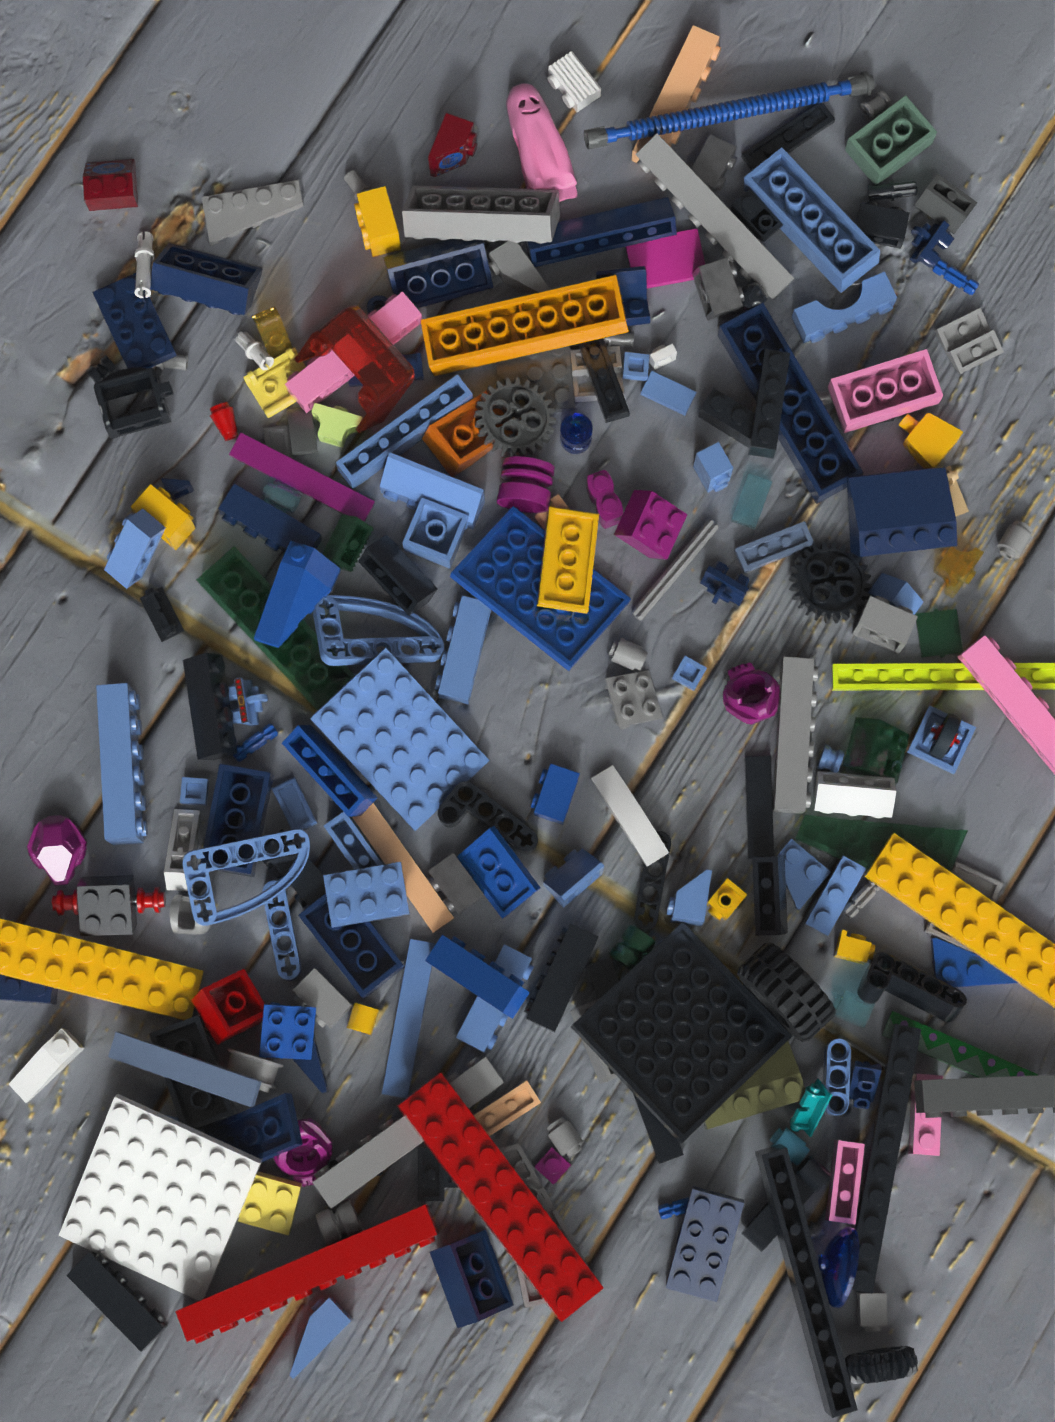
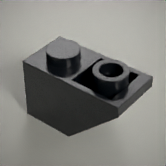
(755, 216)

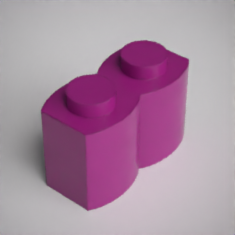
(602, 495)

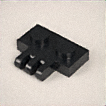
(432, 1177)

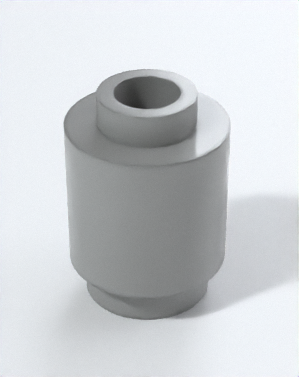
(1015, 540)
(628, 654)
(564, 1137)

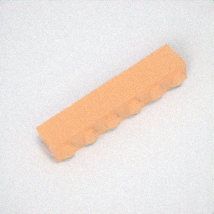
(684, 80)

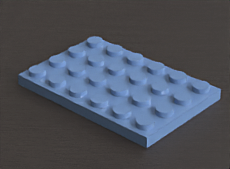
(399, 738)

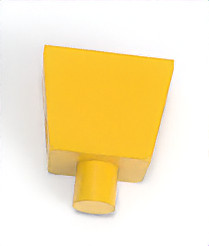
(929, 439)

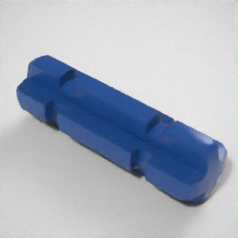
(955, 277)
(255, 742)
(677, 1207)

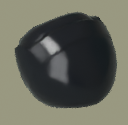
(753, 295)

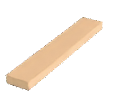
(416, 884)

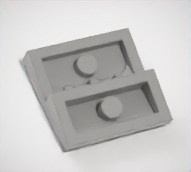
(969, 341)
(581, 382)

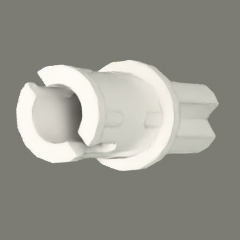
(254, 350)

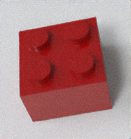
(229, 1006)

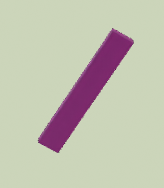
(301, 477)

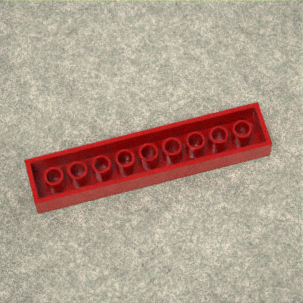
(500, 1197)
(301, 1275)

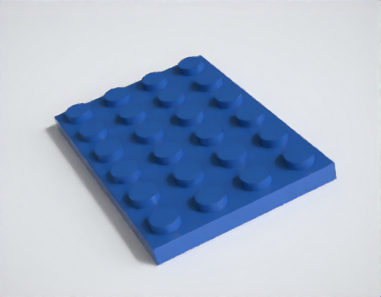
(506, 578)

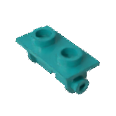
(813, 1106)

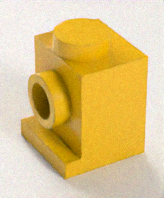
(730, 890)
(854, 948)

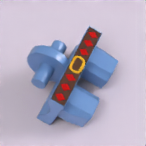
(249, 702)

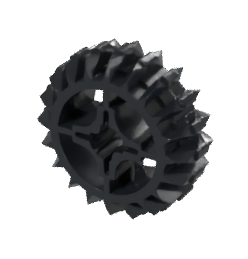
(881, 1364)

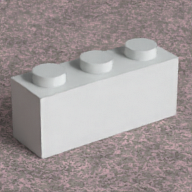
(854, 794)

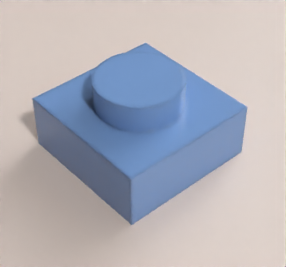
(635, 366)
(689, 673)
(194, 791)

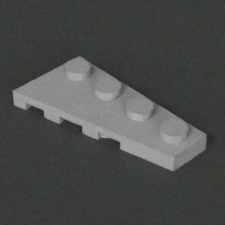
(238, 210)

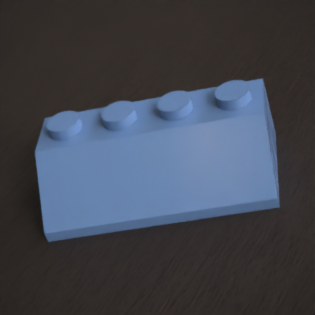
(411, 481)

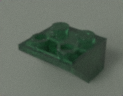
(876, 748)

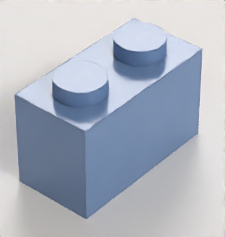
(713, 468)

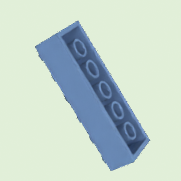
(813, 220)
(120, 764)

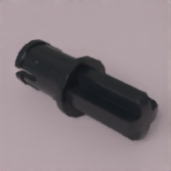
(892, 191)

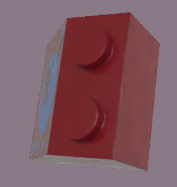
(452, 145)
(110, 185)

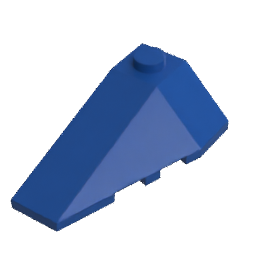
(298, 586)

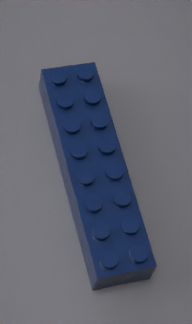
(805, 424)

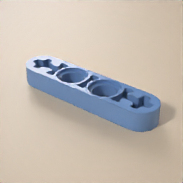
(278, 931)

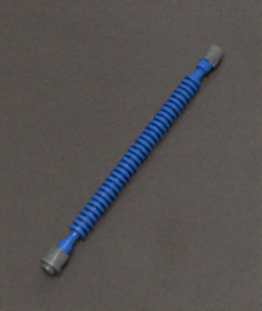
(728, 111)

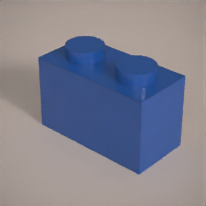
(555, 794)

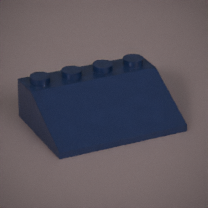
(900, 512)

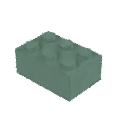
(890, 140)

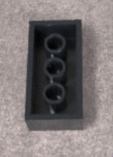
(193, 1105)

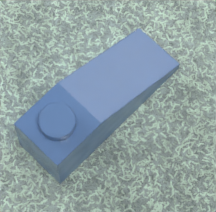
(321, 1329)

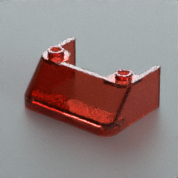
(368, 356)

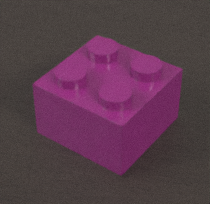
(650, 524)

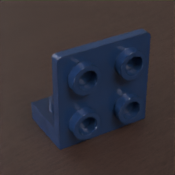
(633, 292)

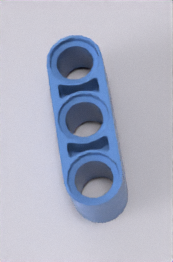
(843, 1065)

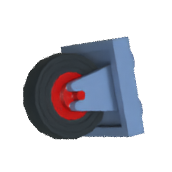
(941, 739)

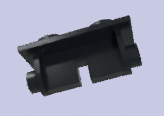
(161, 613)

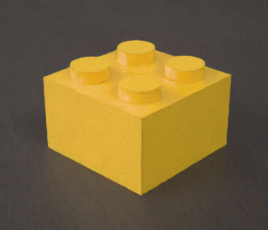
(377, 222)
(172, 516)

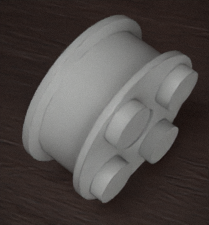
(255, 1067)

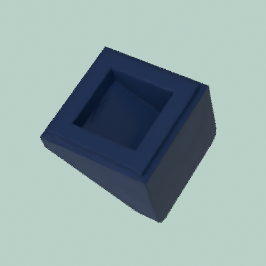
(177, 488)

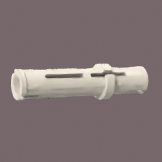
(144, 256)

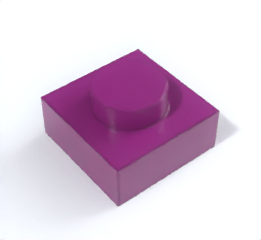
(552, 1166)

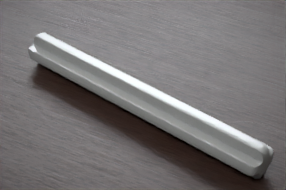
(674, 569)

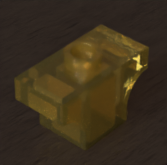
(272, 332)
(957, 568)

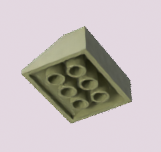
(770, 1087)

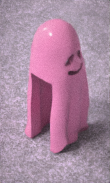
(539, 144)

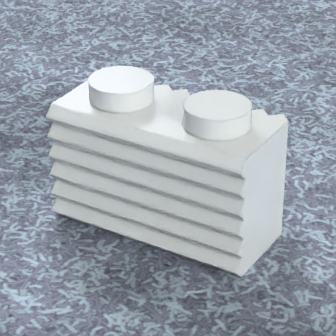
(573, 82)

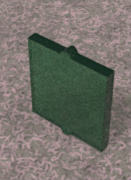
(939, 633)

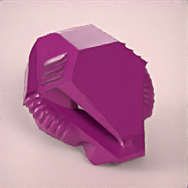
(751, 694)
(57, 848)
(308, 1158)

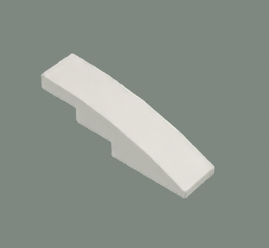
(629, 815)

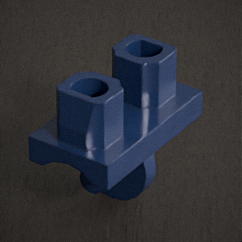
(929, 238)
(723, 586)
(864, 1083)

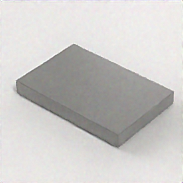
(983, 883)

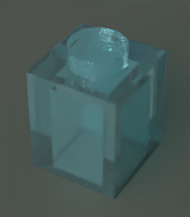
(852, 1009)

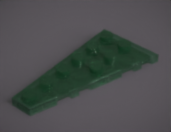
(865, 839)

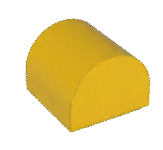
(362, 1018)

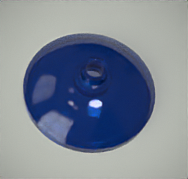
(839, 1266)

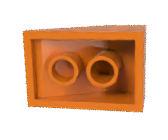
(456, 439)

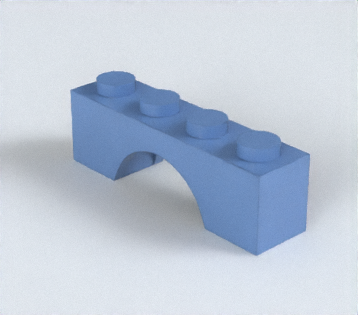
(816, 320)

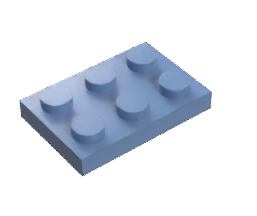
(366, 894)

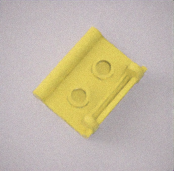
(269, 385)

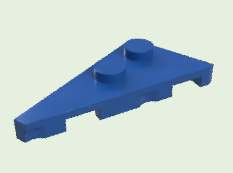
(963, 967)

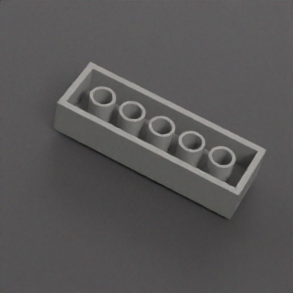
(481, 214)

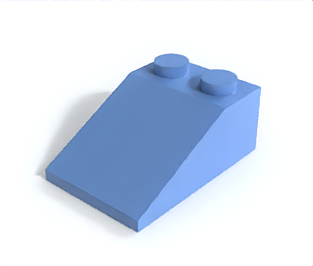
(573, 877)

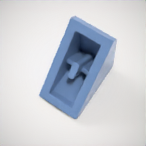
(896, 592)

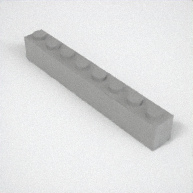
(714, 217)
(397, 1138)

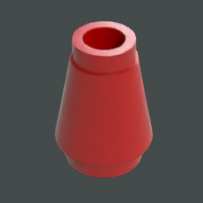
(225, 421)

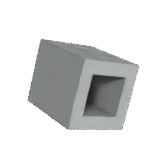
(871, 1310)

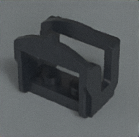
(129, 382)

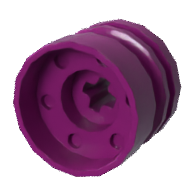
(525, 484)

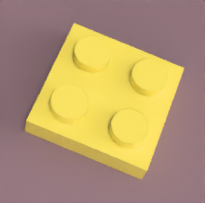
(271, 1203)

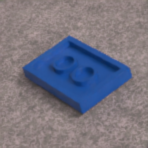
(498, 872)

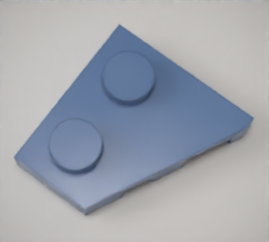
(802, 873)

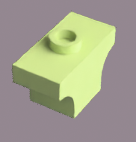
(335, 424)

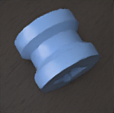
(830, 759)

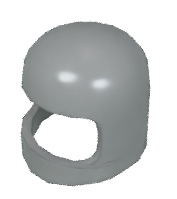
(182, 918)

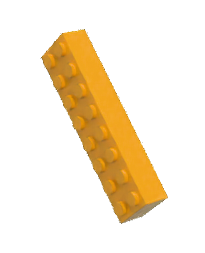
(524, 325)

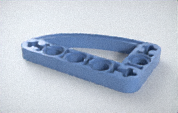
(337, 603)
(234, 859)

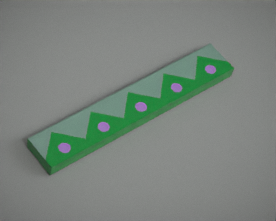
(956, 1052)

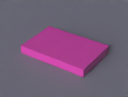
(668, 258)

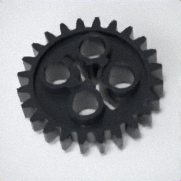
(834, 604)

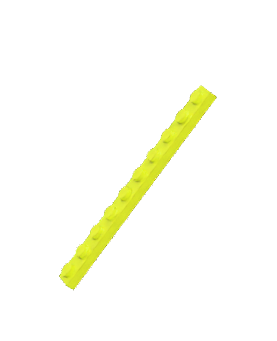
(928, 676)

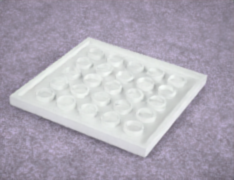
(160, 1197)

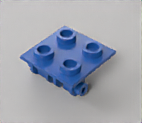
(287, 1031)

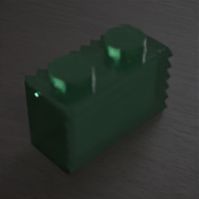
(347, 542)

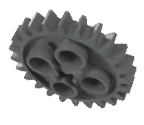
(504, 399)

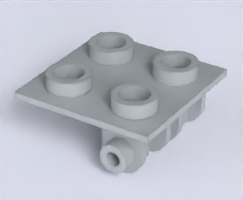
(633, 699)

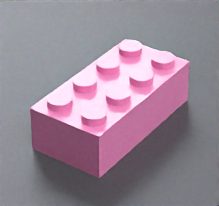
(885, 391)

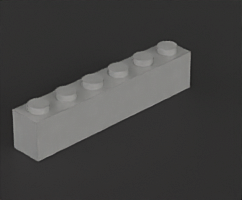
(793, 735)

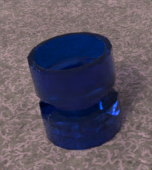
(576, 433)

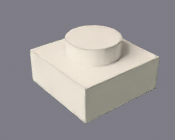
(662, 355)

